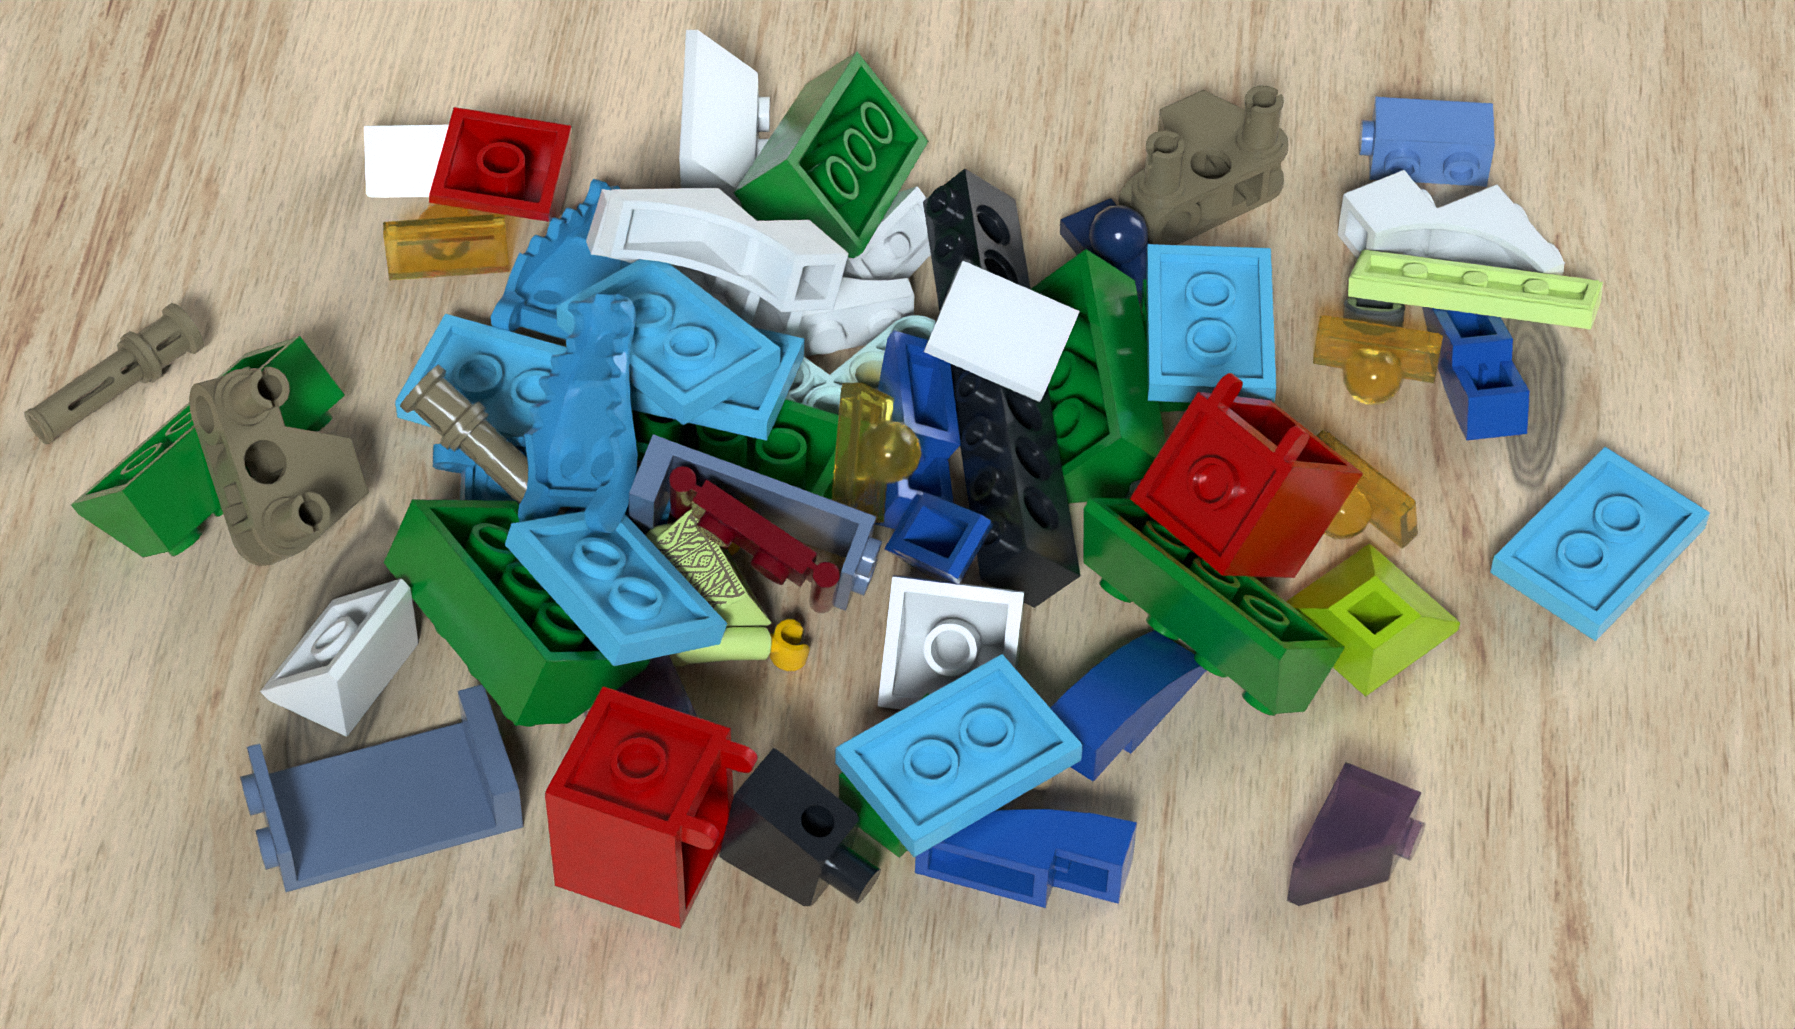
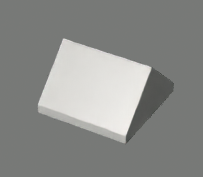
(1001, 331)
(943, 633)
(347, 657)

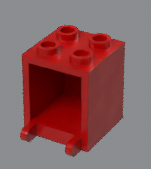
(1245, 484)
(642, 805)

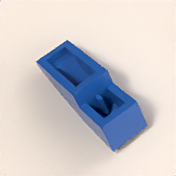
(1480, 374)
(927, 405)
(939, 537)
(1125, 698)
(1032, 851)

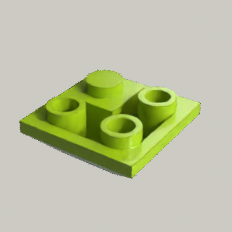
(1376, 617)

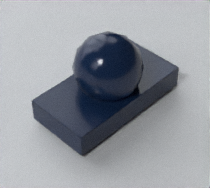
(1112, 234)

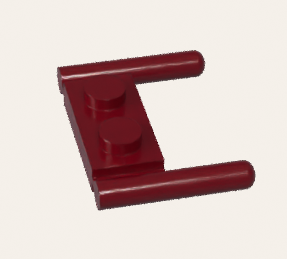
(774, 551)

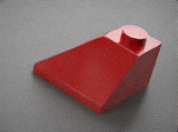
(503, 165)

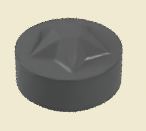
(1374, 311)

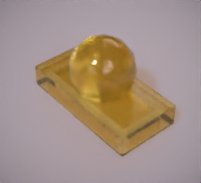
(446, 244)
(1376, 356)
(870, 449)
(1373, 502)

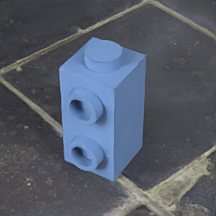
(1429, 140)

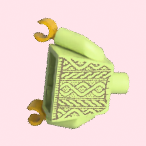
(723, 586)

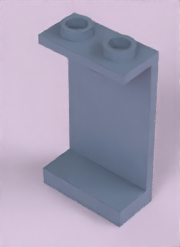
(792, 509)
(386, 799)

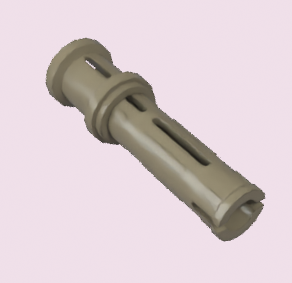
(134, 351)
(466, 428)

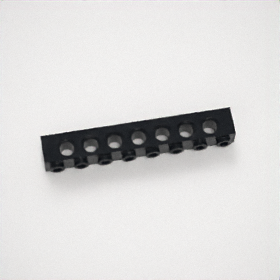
(1004, 435)

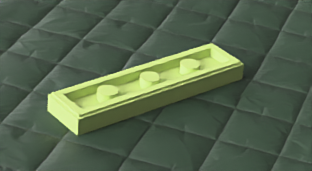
(1476, 289)

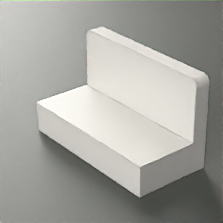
(402, 159)
(898, 243)

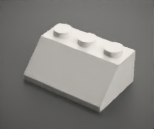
(719, 117)

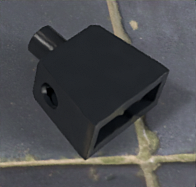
(795, 835)

